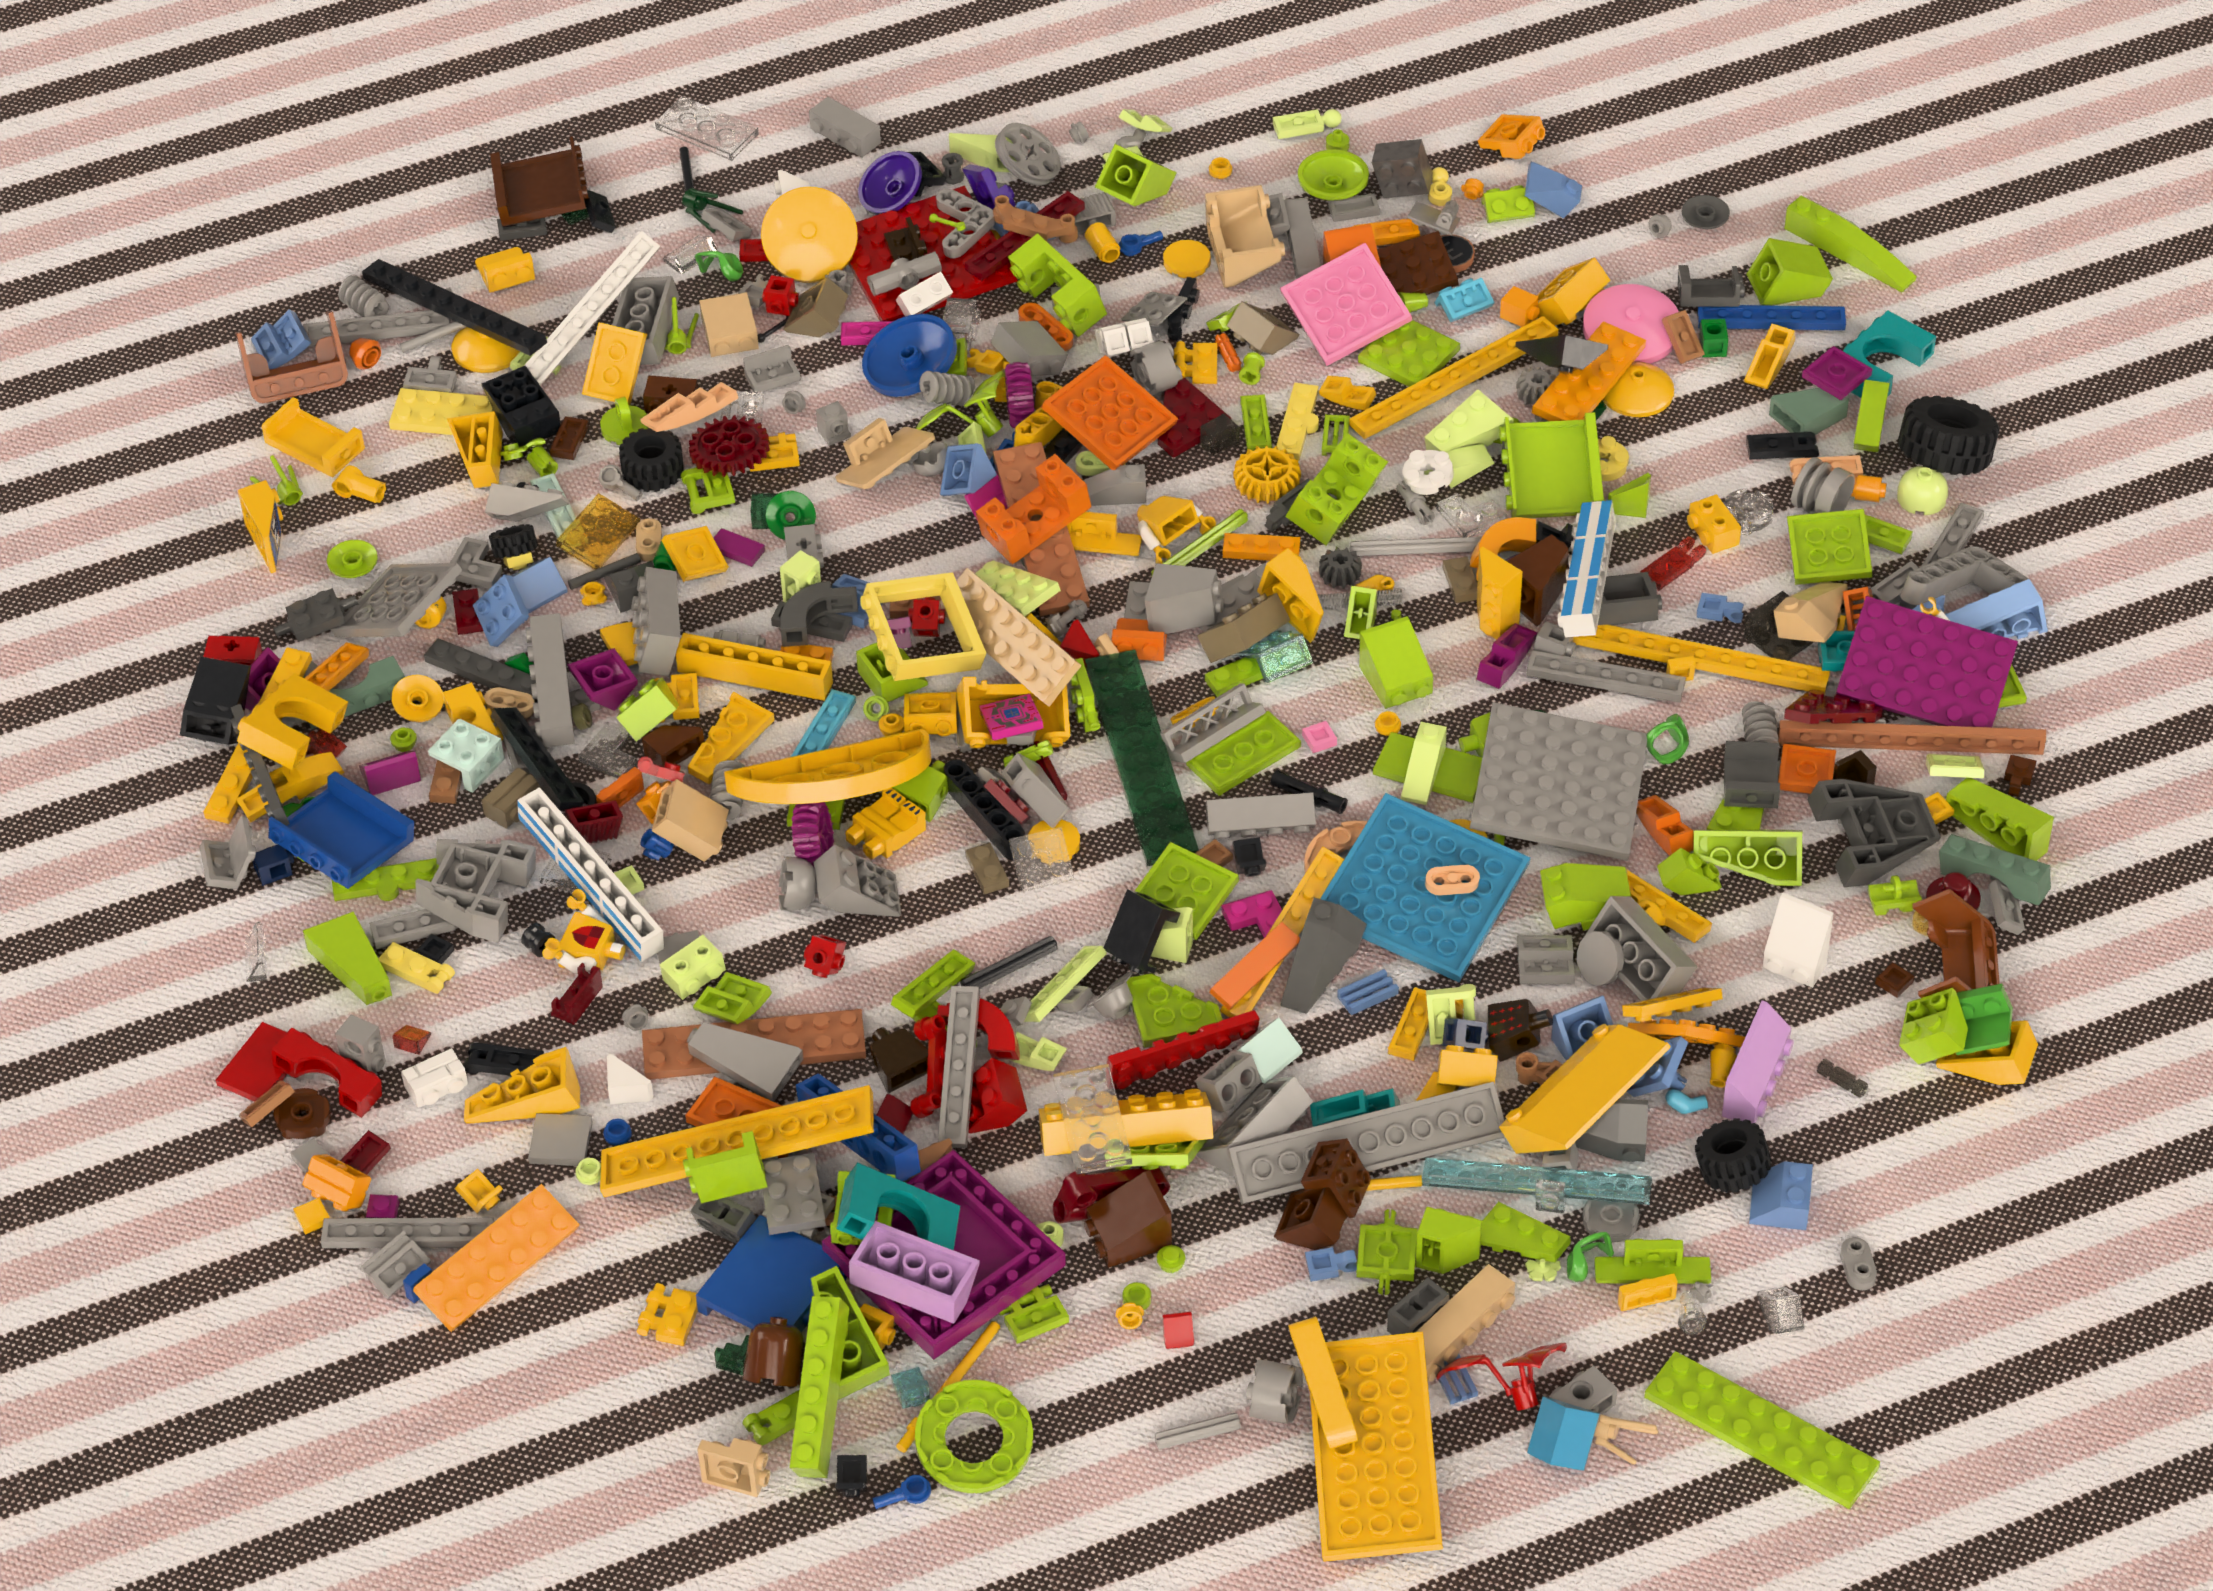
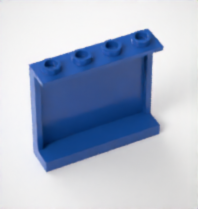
(344, 831)
(766, 1278)

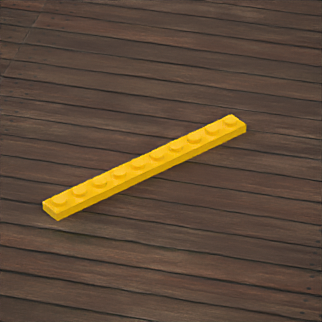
(1449, 379)
(1707, 658)

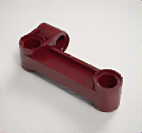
(1083, 1190)

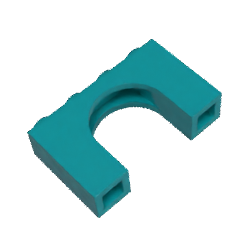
(1891, 335)
(868, 1189)

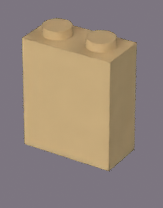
(729, 324)
(690, 820)

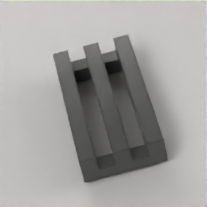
(522, 230)

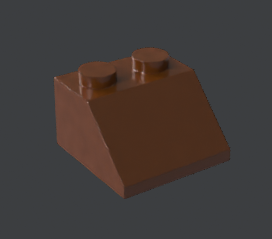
(1311, 1219)

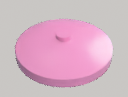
(1637, 311)

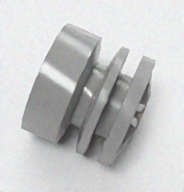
(1822, 487)

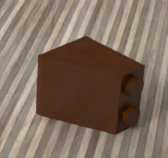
(1542, 576)
(1130, 1221)

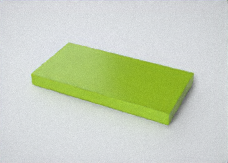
(1244, 753)
(1455, 777)

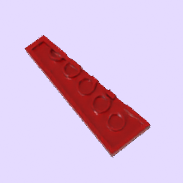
(1138, 1064)

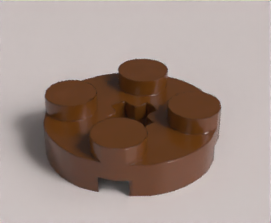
(307, 1126)

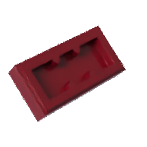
(366, 1152)

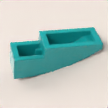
(1351, 1105)

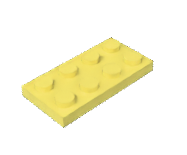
(429, 410)

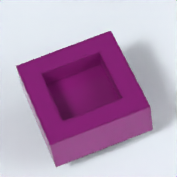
(382, 1206)

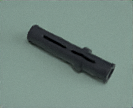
(1321, 794)

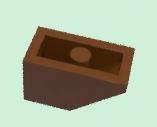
(672, 743)

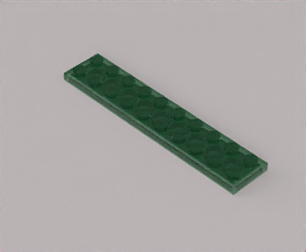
(1140, 754)

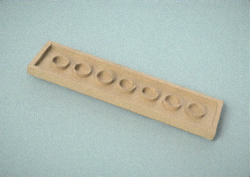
(1016, 641)

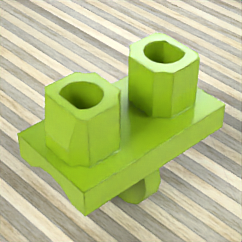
(1894, 895)

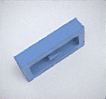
(1365, 989)
(1462, 1394)

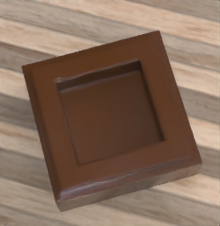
(1894, 980)

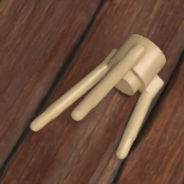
(1608, 1428)

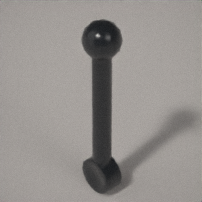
(761, 337)

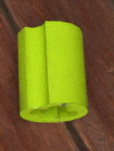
(542, 461)

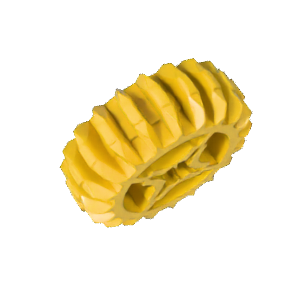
(1251, 473)

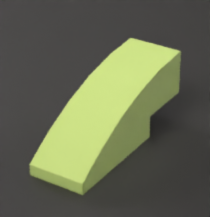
(1467, 462)

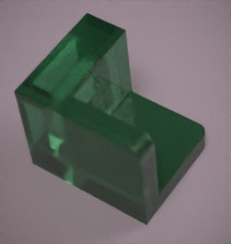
(758, 509)
(731, 1357)

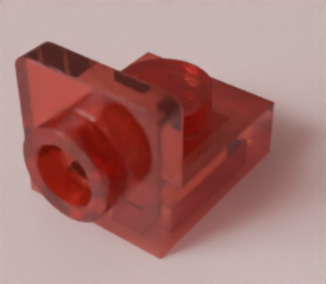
(325, 742)

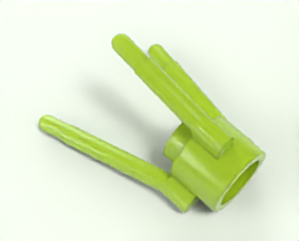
(676, 339)
(287, 490)

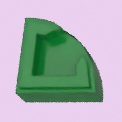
(519, 662)

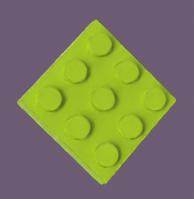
(1409, 353)
(1829, 546)
(1189, 881)

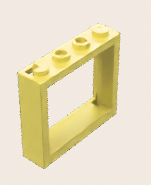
(921, 587)

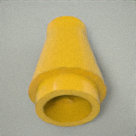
(1721, 1063)

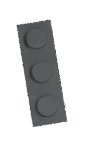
(828, 626)

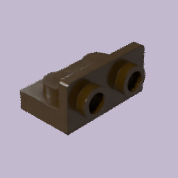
(905, 242)

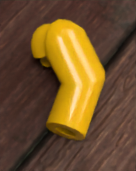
(1378, 582)

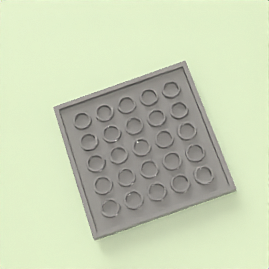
(1559, 781)

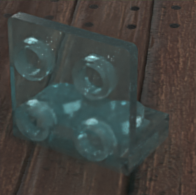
(1279, 654)

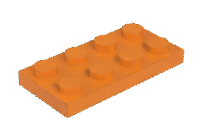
(726, 1101)

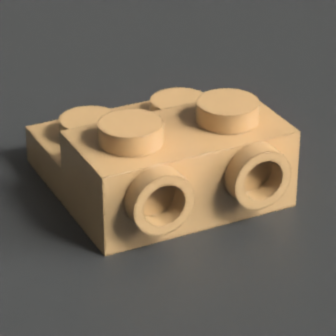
(734, 1467)

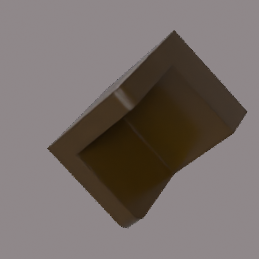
(1855, 768)

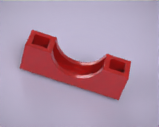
(300, 1055)

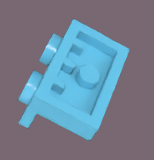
(1465, 299)

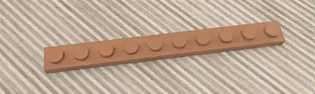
(1913, 737)

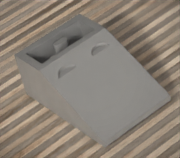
(855, 884)

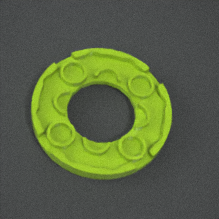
(974, 1397)

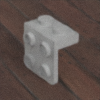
(226, 862)

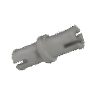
(1416, 503)

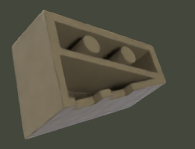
(1244, 628)

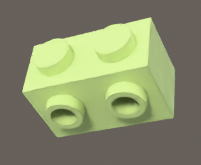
(799, 573)
(692, 967)

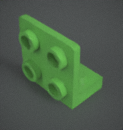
(1987, 1018)

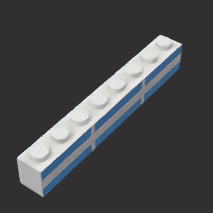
(1587, 569)
(590, 874)

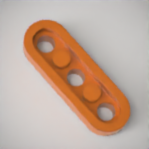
(1058, 331)

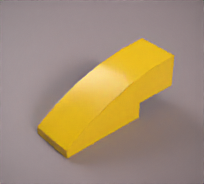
(1770, 356)

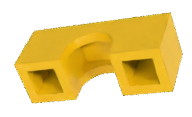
(469, 705)

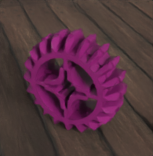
(1018, 392)
(811, 830)

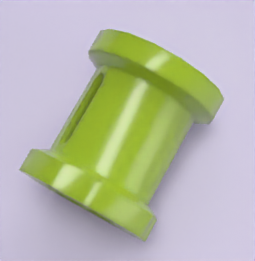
(1250, 372)

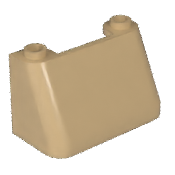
(1241, 233)

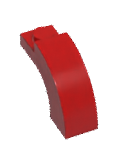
(992, 1021)

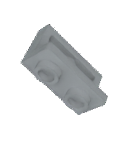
(771, 369)

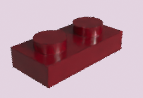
(465, 615)
(1016, 808)

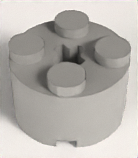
(1155, 367)
(1275, 1391)

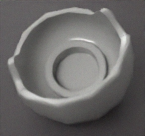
(932, 462)

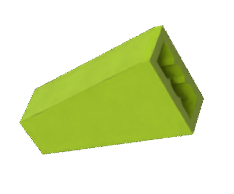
(349, 957)

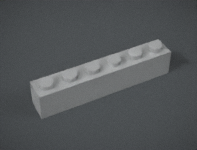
(551, 680)

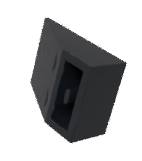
(522, 406)
(212, 694)

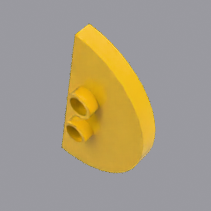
(834, 772)

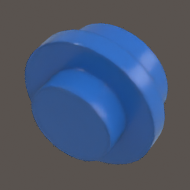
(617, 1132)

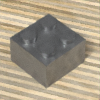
(1402, 168)

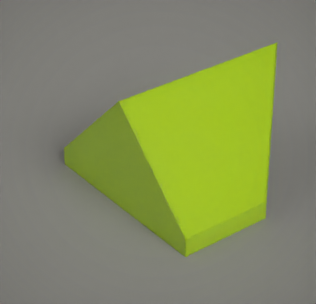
(1632, 497)

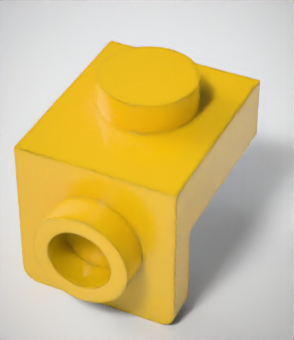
(479, 1191)
(880, 1324)

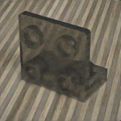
(1762, 631)

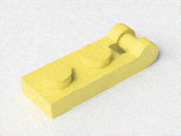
(416, 968)

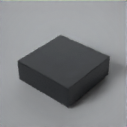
(436, 949)

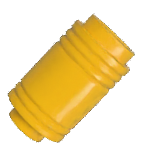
(1102, 242)

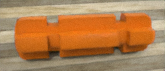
(1228, 352)

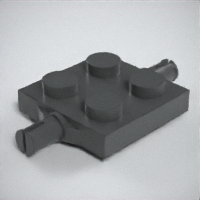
(315, 615)

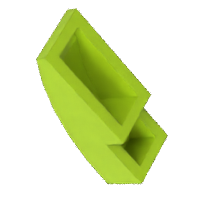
(1871, 416)

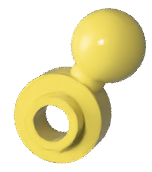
(1440, 191)

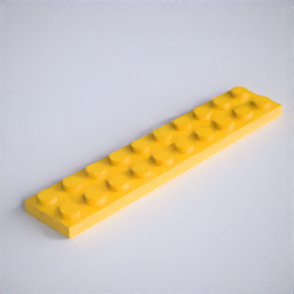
(775, 1132)

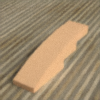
(686, 410)

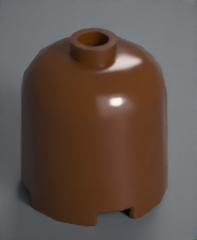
(774, 1353)

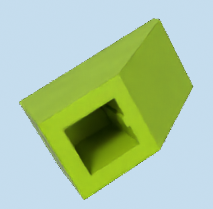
(1688, 874)

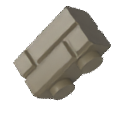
(502, 803)

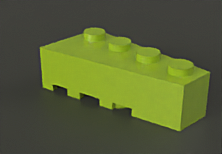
(862, 1355)

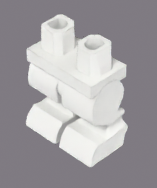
(1121, 336)

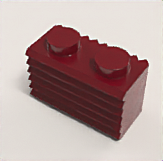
(596, 821)

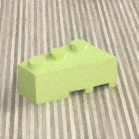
(1469, 424)

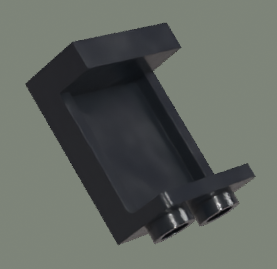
(1138, 930)

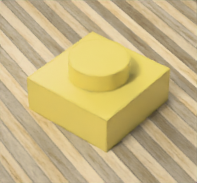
(518, 562)

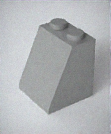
(1182, 598)

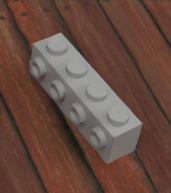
(1260, 814)

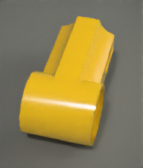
(353, 482)

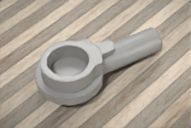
(612, 478)

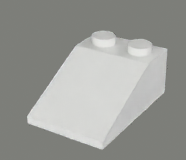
(1798, 940)

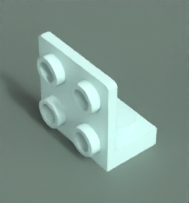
(469, 751)

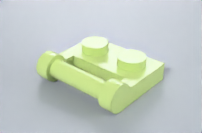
(1442, 1006)

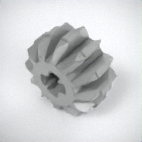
(1533, 384)

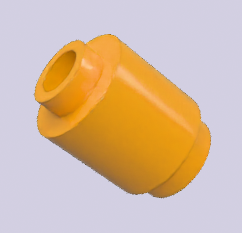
(1869, 488)

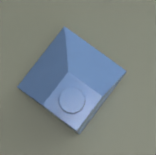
(1552, 189)

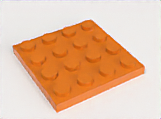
(1109, 413)

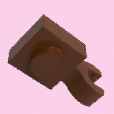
(2019, 772)

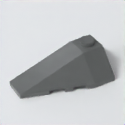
(1325, 946)

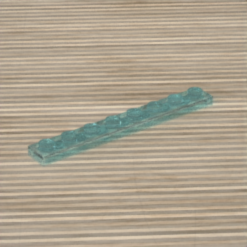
(1523, 1179)

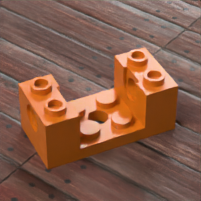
(1058, 499)

